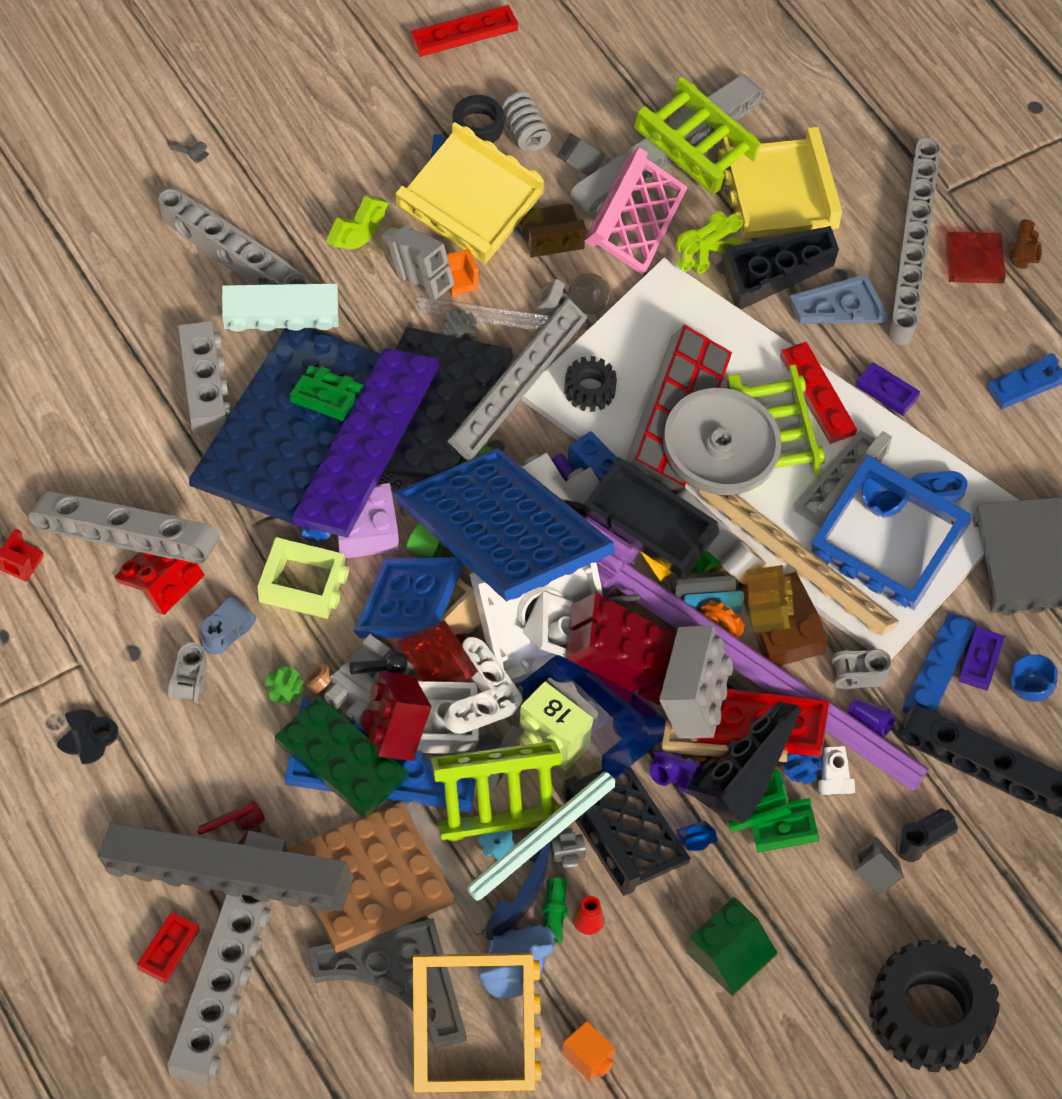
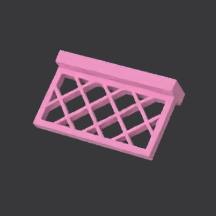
(615, 204)

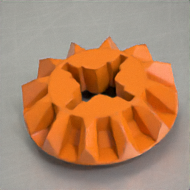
(723, 617)

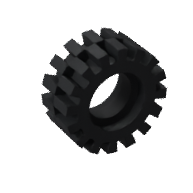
(590, 370)

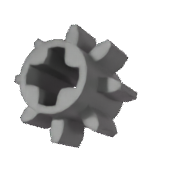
(460, 325)
(568, 848)

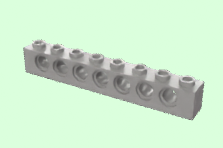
(197, 1065)

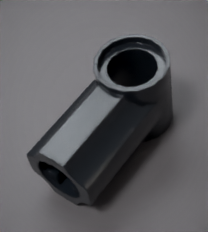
(926, 834)

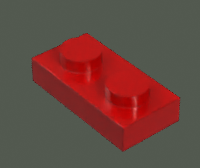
(168, 947)

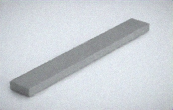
(517, 379)

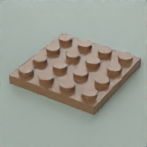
(391, 873)

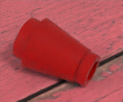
(589, 916)

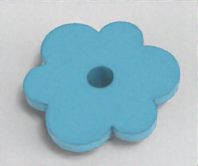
(488, 842)

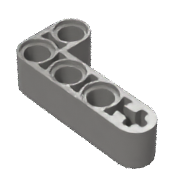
(727, 547)

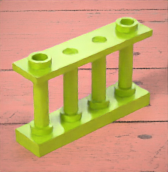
(685, 155)
(795, 384)
(480, 766)

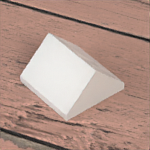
(550, 623)

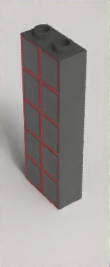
(687, 366)

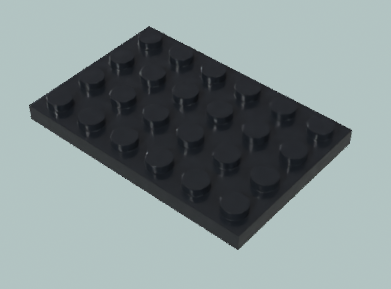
(462, 380)

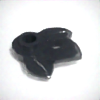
(84, 736)

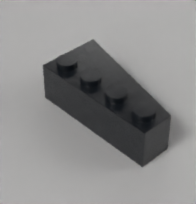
(776, 263)

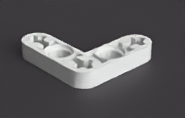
(491, 693)

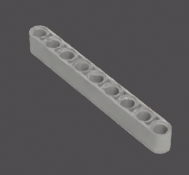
(734, 99)
(914, 242)

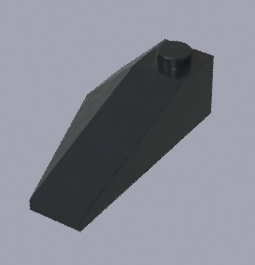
(742, 775)

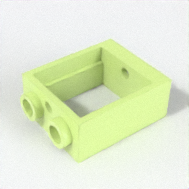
(297, 600)

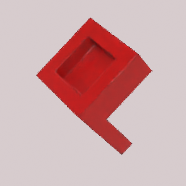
(18, 557)

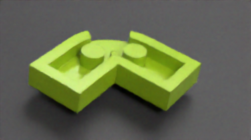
(357, 232)

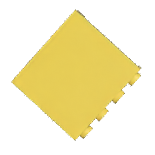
(784, 188)
(471, 193)

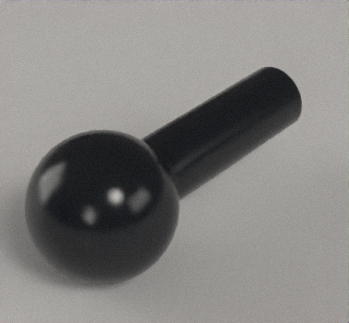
(393, 662)

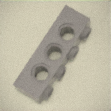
(199, 361)

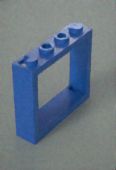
(912, 492)

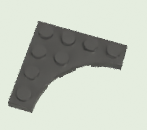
(388, 964)

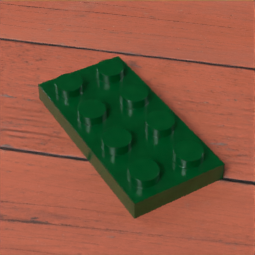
(341, 757)

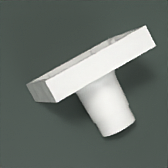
(505, 620)

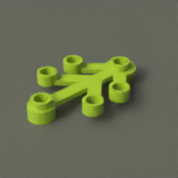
(692, 241)

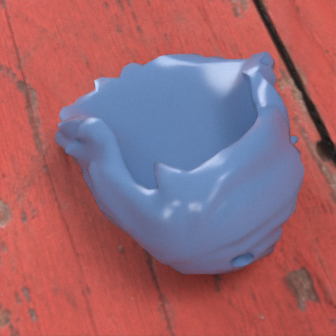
(507, 981)

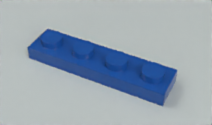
(940, 663)

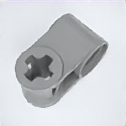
(858, 668)
(188, 679)

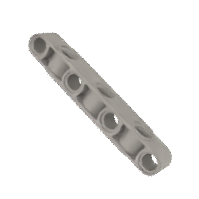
(225, 241)
(124, 527)

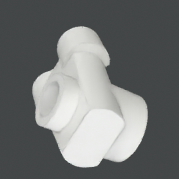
(835, 779)

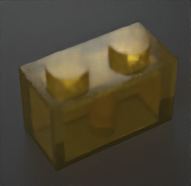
(768, 598)

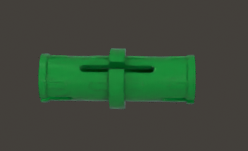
(555, 907)

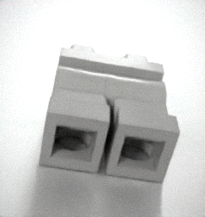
(417, 259)
(356, 688)

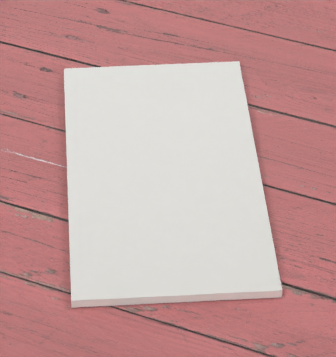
(634, 341)

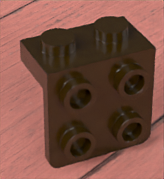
(553, 230)

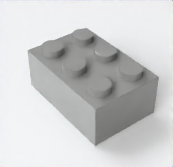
(696, 682)

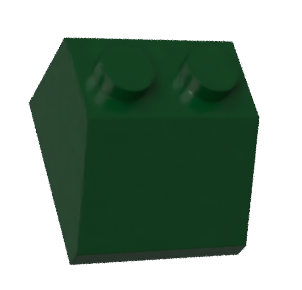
(731, 946)

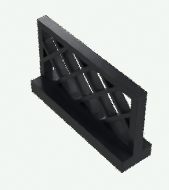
(605, 842)

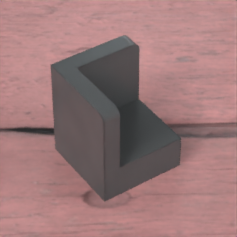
(580, 155)
(877, 866)

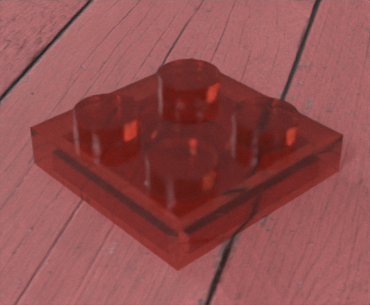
(975, 257)
(437, 654)

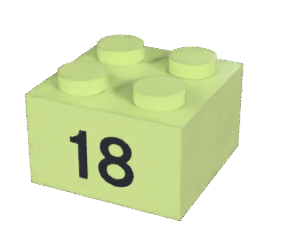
(553, 717)

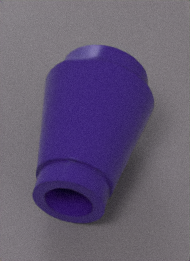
(873, 716)

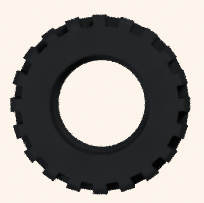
(945, 968)

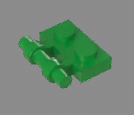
(326, 392)

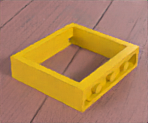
(531, 1006)

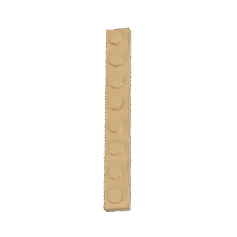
(806, 564)

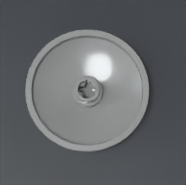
(722, 441)

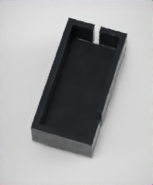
(651, 518)

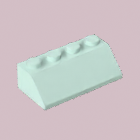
(280, 306)

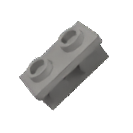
(583, 701)

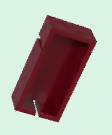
(619, 645)

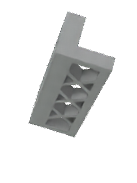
(877, 449)

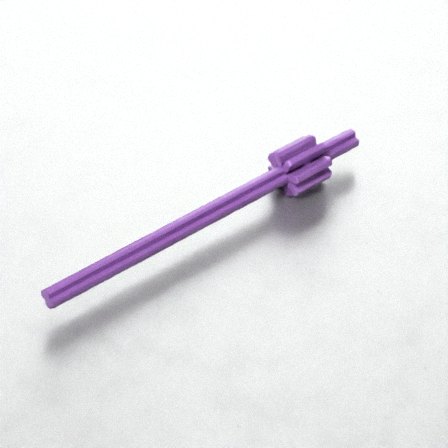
(619, 573)

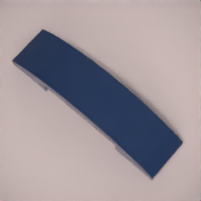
(507, 914)

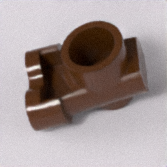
(1027, 247)

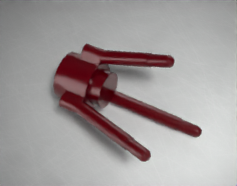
(244, 817)

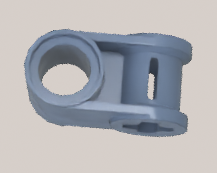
(226, 625)

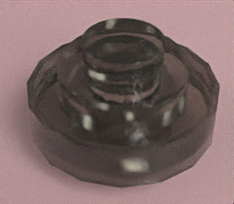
(589, 293)

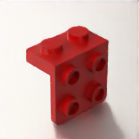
(160, 578)

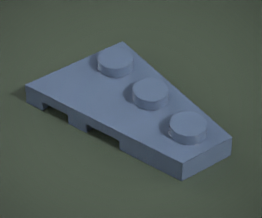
(840, 302)

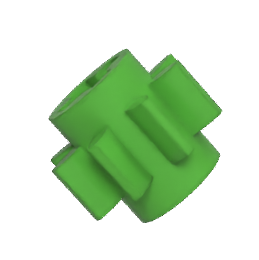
(284, 685)

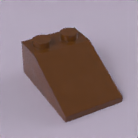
(803, 638)

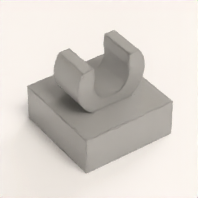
(550, 297)

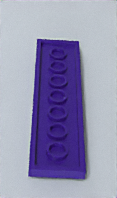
(365, 442)

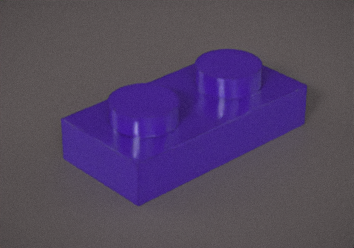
(888, 389)
(981, 658)

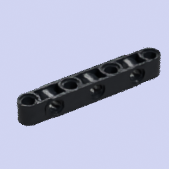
(978, 757)

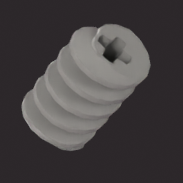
(525, 122)

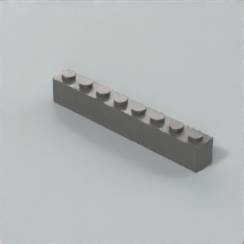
(226, 867)

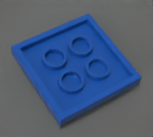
(408, 596)

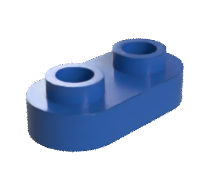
(940, 481)

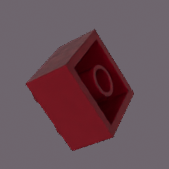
(396, 715)

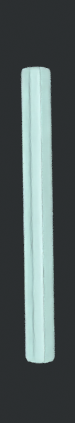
(541, 836)

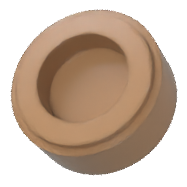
(318, 678)

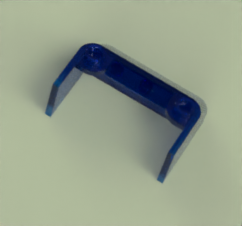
(632, 718)

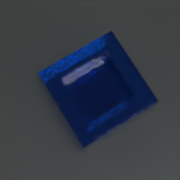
(697, 836)

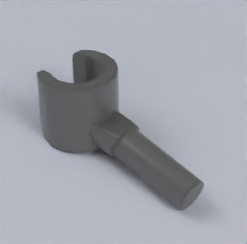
(196, 152)

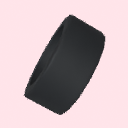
(481, 105)

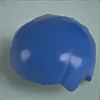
(881, 500)
(1034, 678)

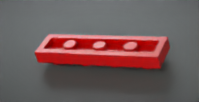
(464, 30)
(820, 393)

